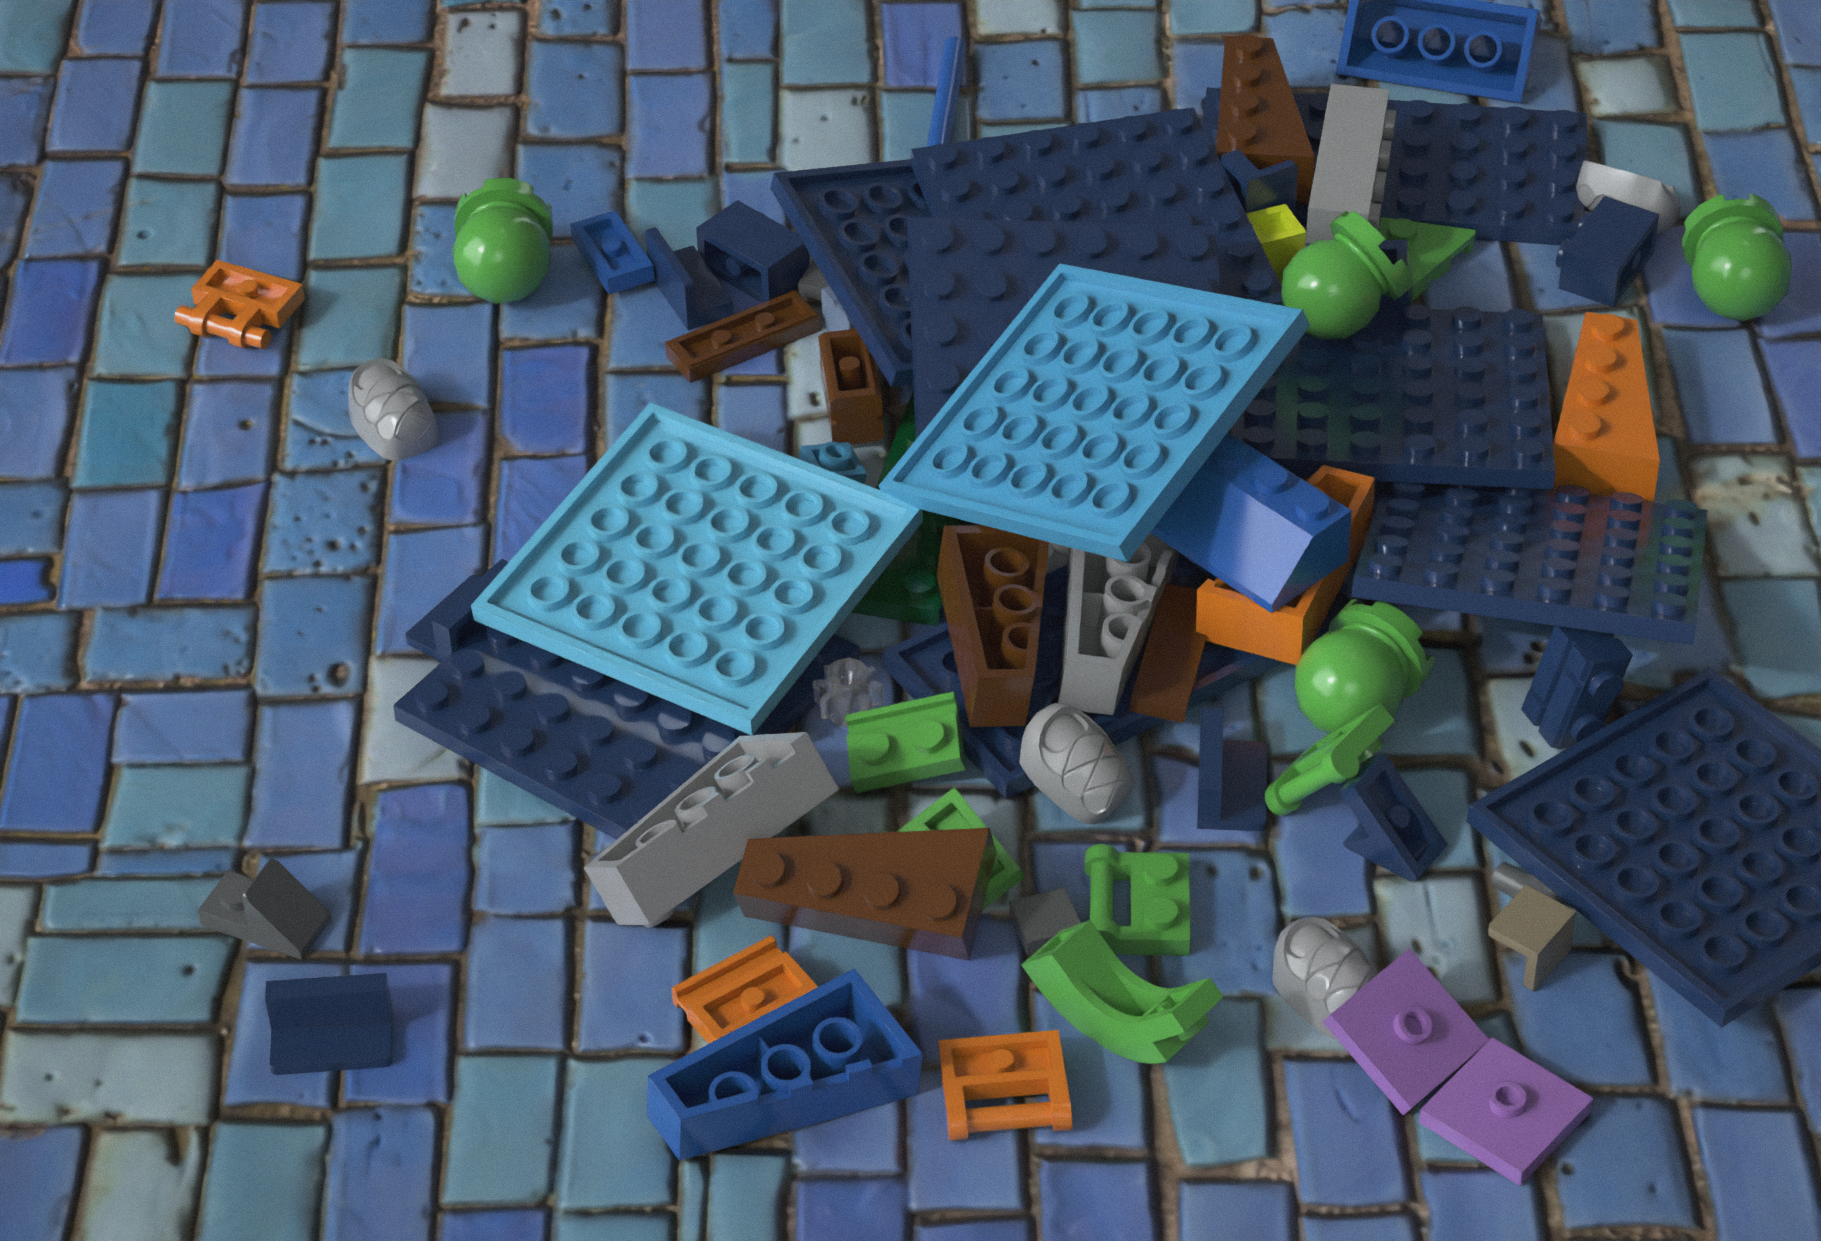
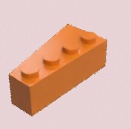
(1606, 415)
(1283, 635)

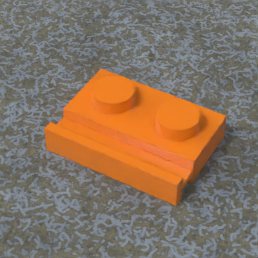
(741, 989)

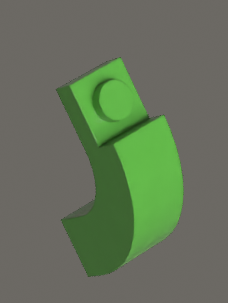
(1112, 1002)

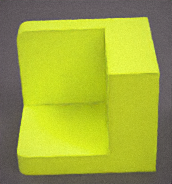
(1279, 235)

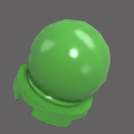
(502, 240)
(1737, 256)
(1343, 279)
(1361, 662)

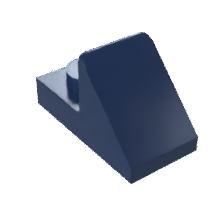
(1392, 822)

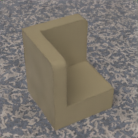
(1536, 929)

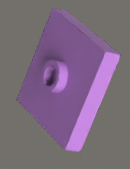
(1406, 1031)
(1506, 1111)

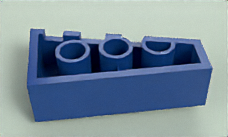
(786, 1071)

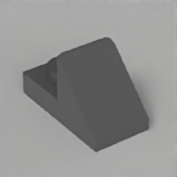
(266, 910)

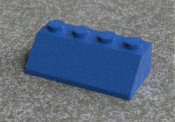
(1442, 45)
(1257, 525)

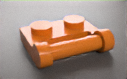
(1000, 1069)

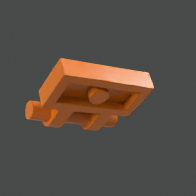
(242, 292)

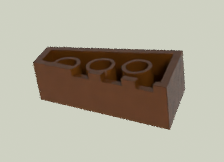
(1260, 110)
(993, 615)
(873, 887)

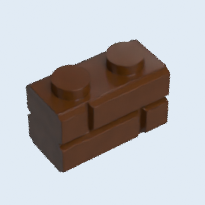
(850, 388)

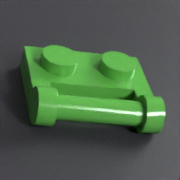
(1329, 760)
(1157, 900)

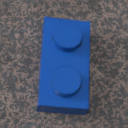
(612, 252)

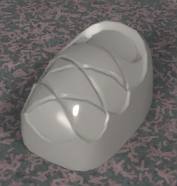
(1641, 191)
(391, 410)
(1075, 763)
(1318, 969)

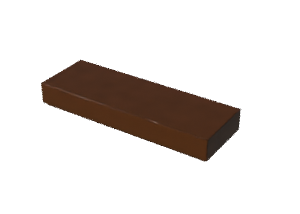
(743, 336)
(1170, 658)

